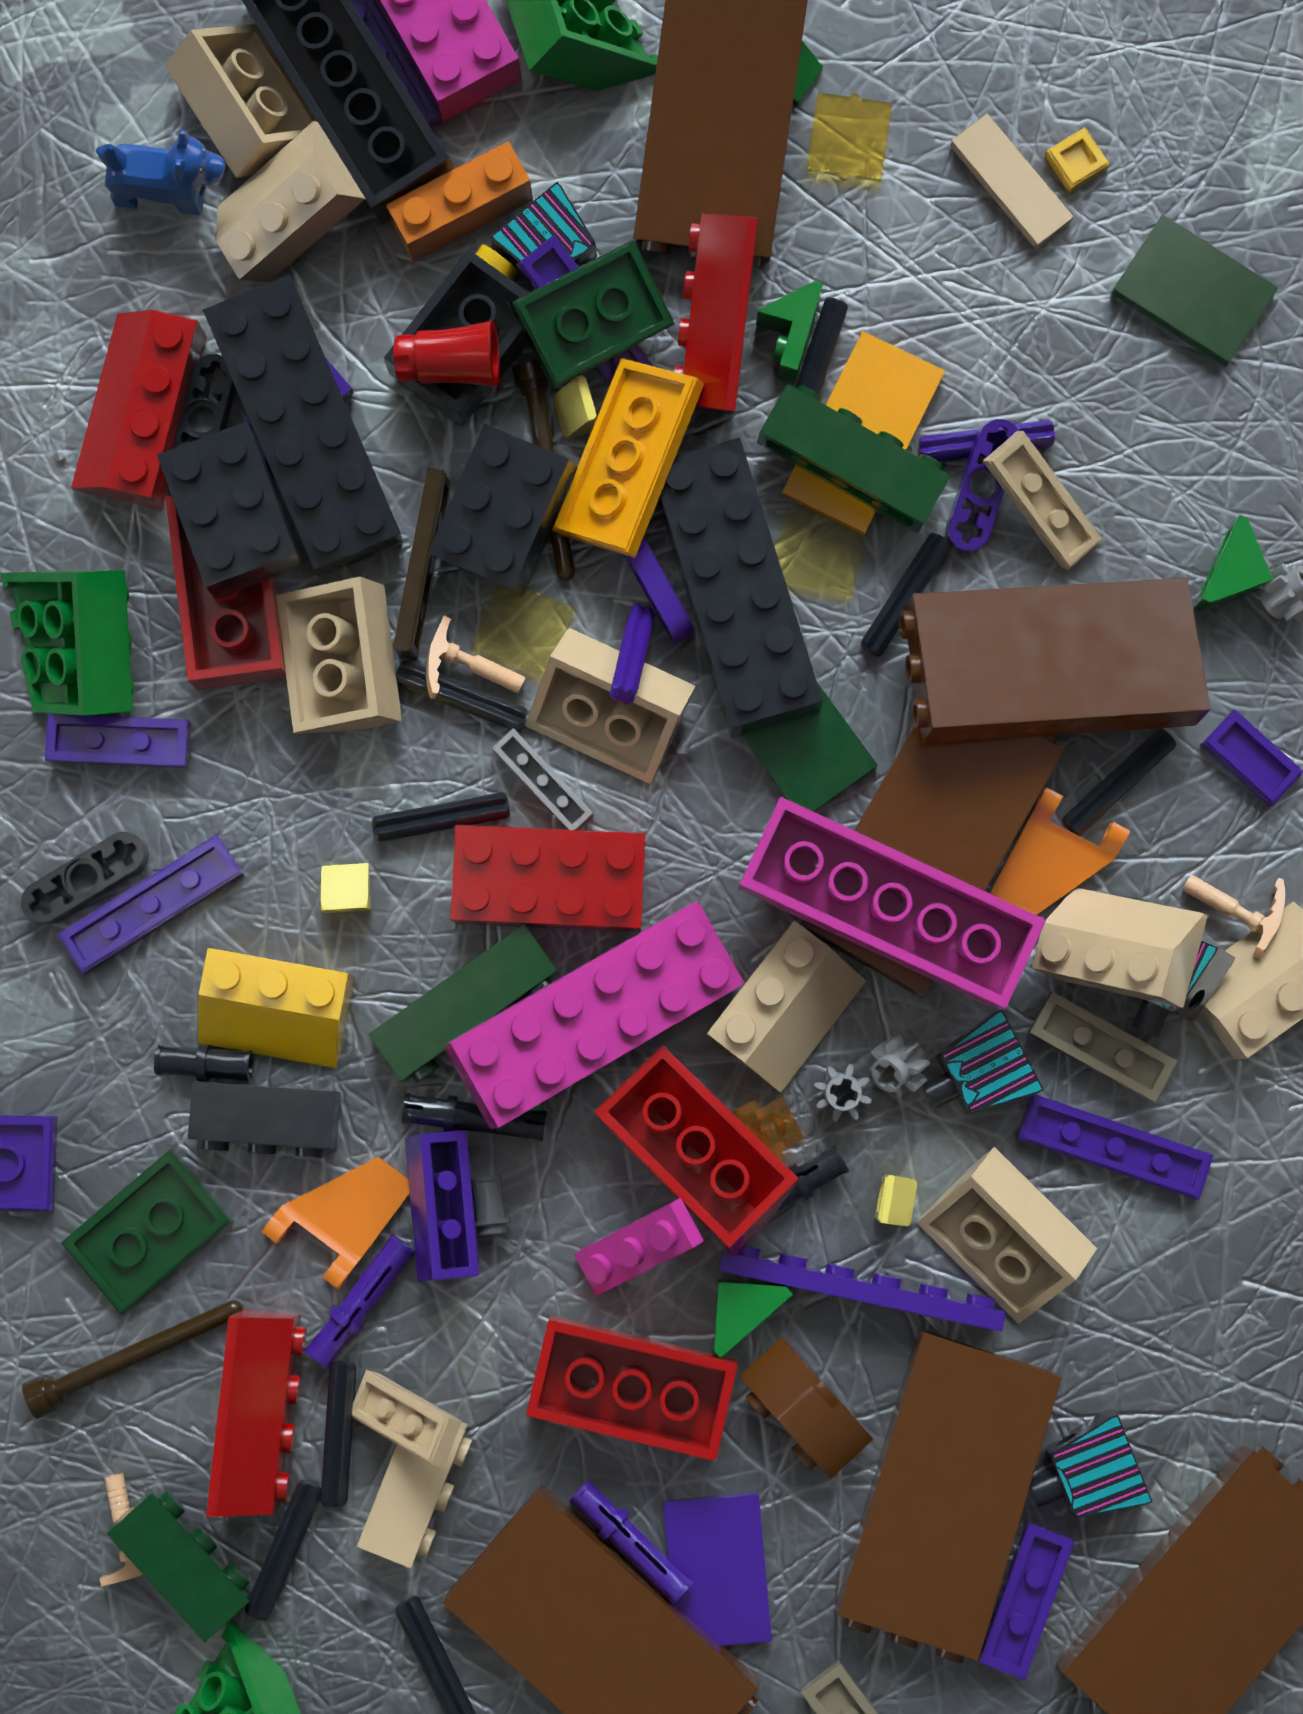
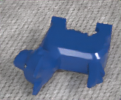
(161, 173)

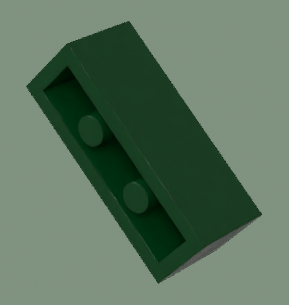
(180, 1562)

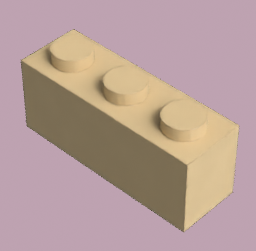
(407, 1502)

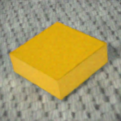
(1077, 160)

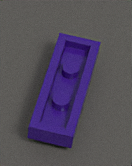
(117, 741)
(1025, 1600)

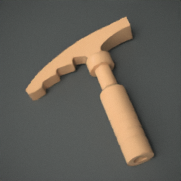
(477, 664)
(1230, 907)
(118, 1505)

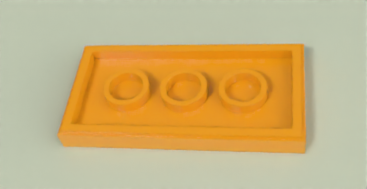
(889, 395)
(628, 457)

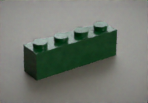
(853, 457)
(461, 1002)

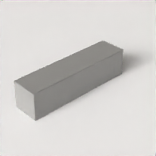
(542, 781)

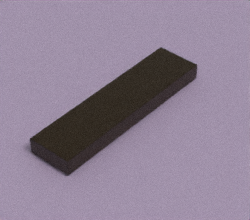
(421, 565)

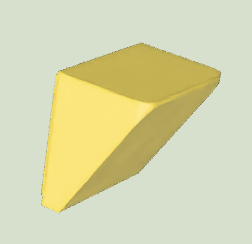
(575, 408)
(345, 888)
(896, 1200)

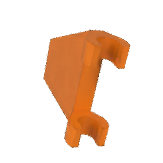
(1051, 859)
(345, 1214)

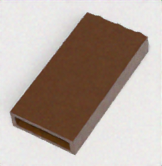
(719, 118)
(1053, 660)
(954, 812)
(947, 1496)
(1203, 1602)
(591, 1623)

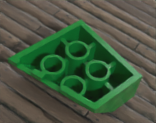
(581, 42)
(74, 640)
(241, 1681)

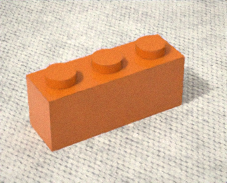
(460, 201)

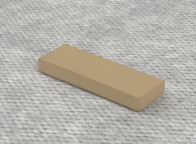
(1011, 181)
(1042, 499)
(405, 1418)

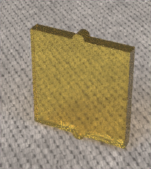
(849, 137)
(818, 552)
(522, 628)

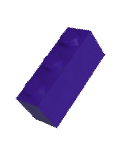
(441, 1206)

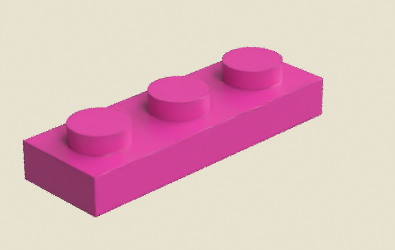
(639, 1247)

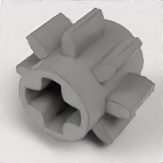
(1284, 593)
(899, 1066)
(853, 1086)

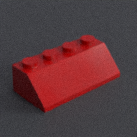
(718, 305)
(138, 406)
(697, 1150)
(255, 1414)

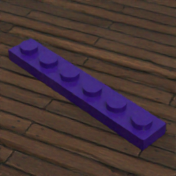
(882, 1290)

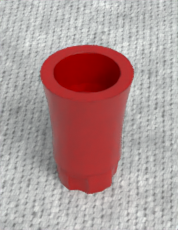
(449, 355)

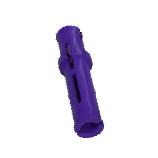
(351, 1312)
(630, 1541)

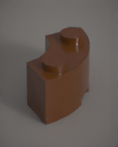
(806, 1408)

